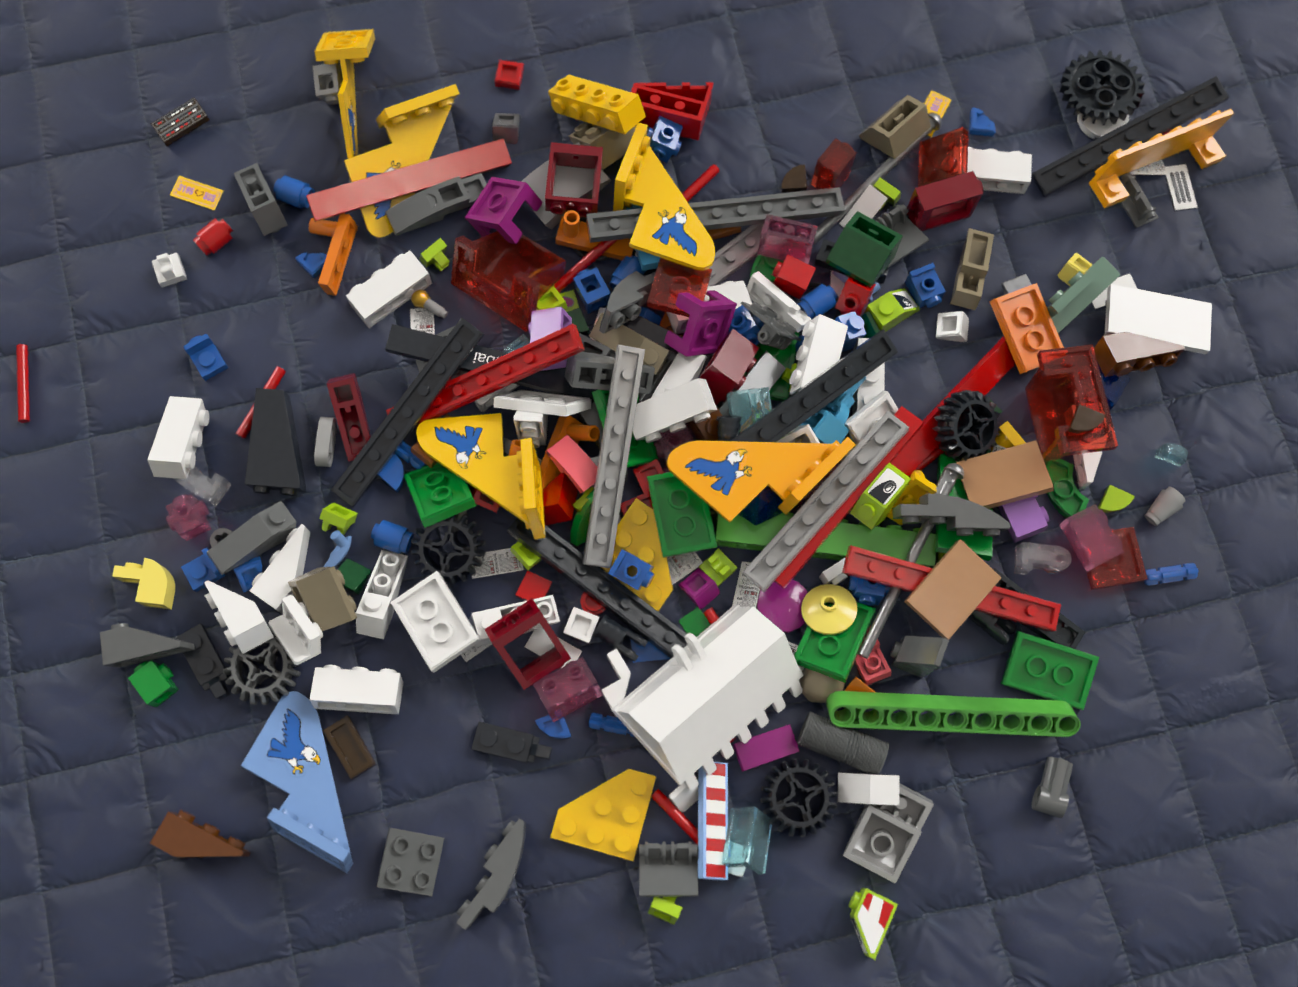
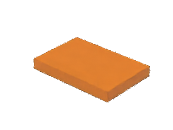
(1026, 325)

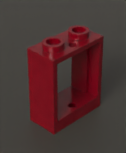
(573, 156)
(944, 201)
(516, 624)

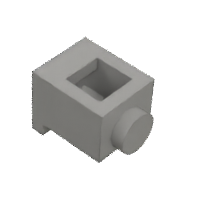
(324, 79)

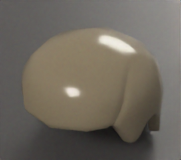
(817, 686)

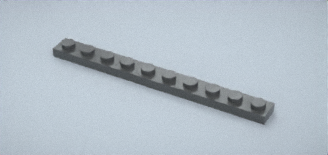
(728, 212)

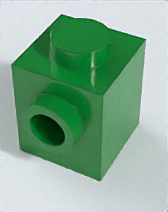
(153, 682)

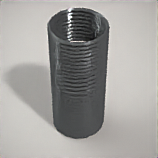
(838, 743)

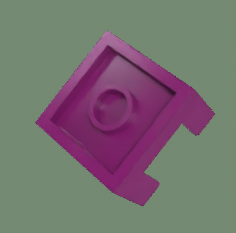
(499, 205)
(706, 325)

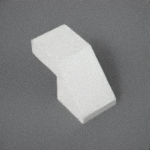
(617, 691)
(868, 788)

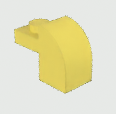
(155, 583)

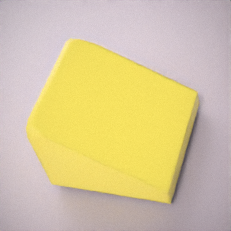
(1072, 267)

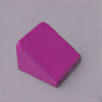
(700, 588)

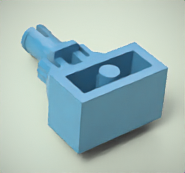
(830, 420)

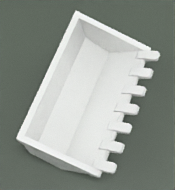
(712, 693)

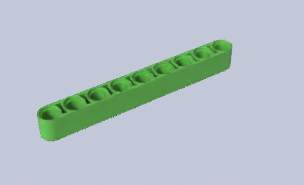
(964, 720)

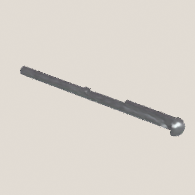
(886, 167)
(944, 487)

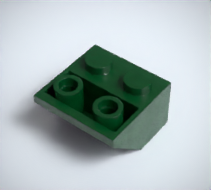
(864, 249)

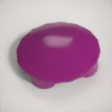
(783, 605)

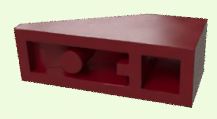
(349, 413)

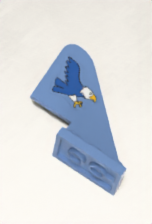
(296, 760)

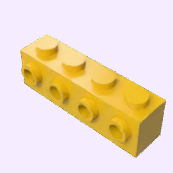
(596, 104)

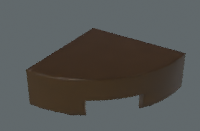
(795, 180)
(1085, 420)

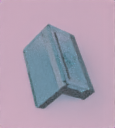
(749, 404)
(747, 839)

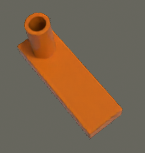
(575, 235)
(342, 236)
(575, 430)

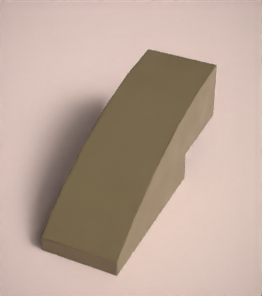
(972, 269)

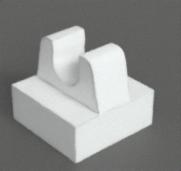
(169, 269)

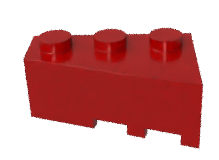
(680, 104)

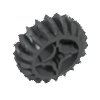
(256, 676)

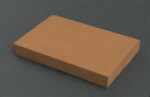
(1006, 476)
(952, 589)

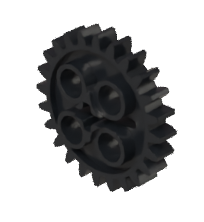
(1102, 87)

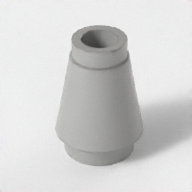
(1164, 506)

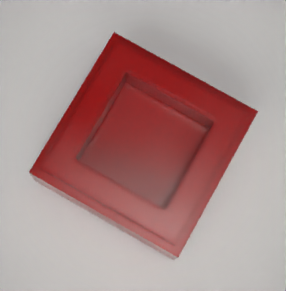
(509, 74)
(533, 587)

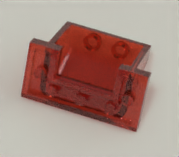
(505, 274)
(1055, 391)

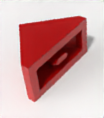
(559, 500)

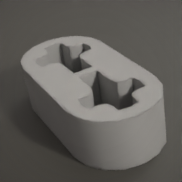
(325, 441)

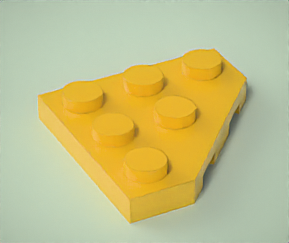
(639, 536)
(608, 816)

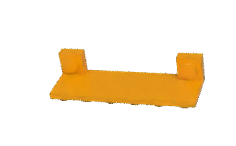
(1195, 137)

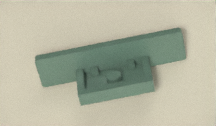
(1081, 293)

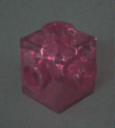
(188, 516)

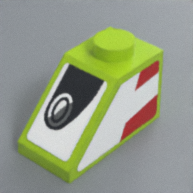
(892, 309)
(880, 496)
(871, 919)

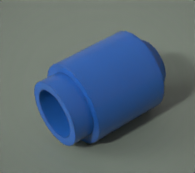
(292, 191)
(625, 268)
(818, 301)
(392, 537)

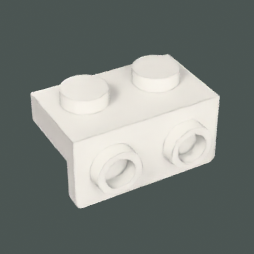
(296, 632)

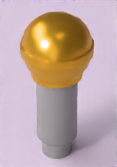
(421, 299)

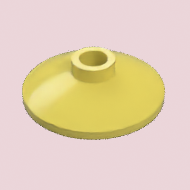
(829, 619)

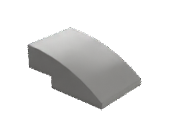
(569, 182)
(888, 833)

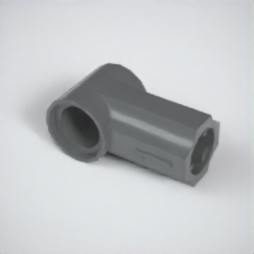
(1051, 794)

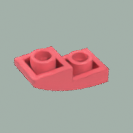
(574, 462)
(873, 668)

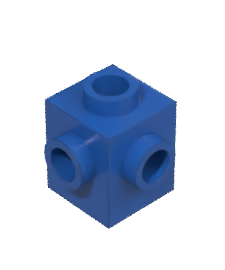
(665, 138)
(746, 324)
(866, 592)

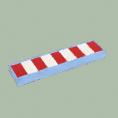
(712, 822)

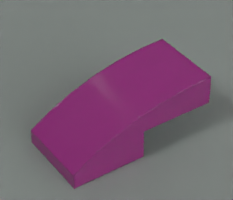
(766, 748)

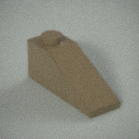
(654, 355)

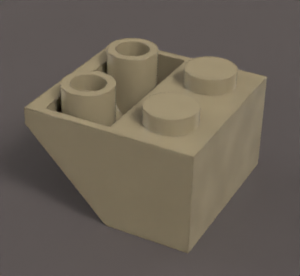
(898, 127)
(613, 142)
(324, 597)

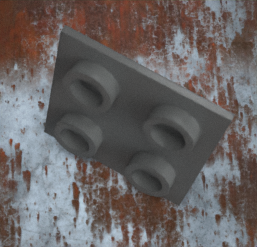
(912, 236)
(773, 331)
(410, 862)
(668, 870)

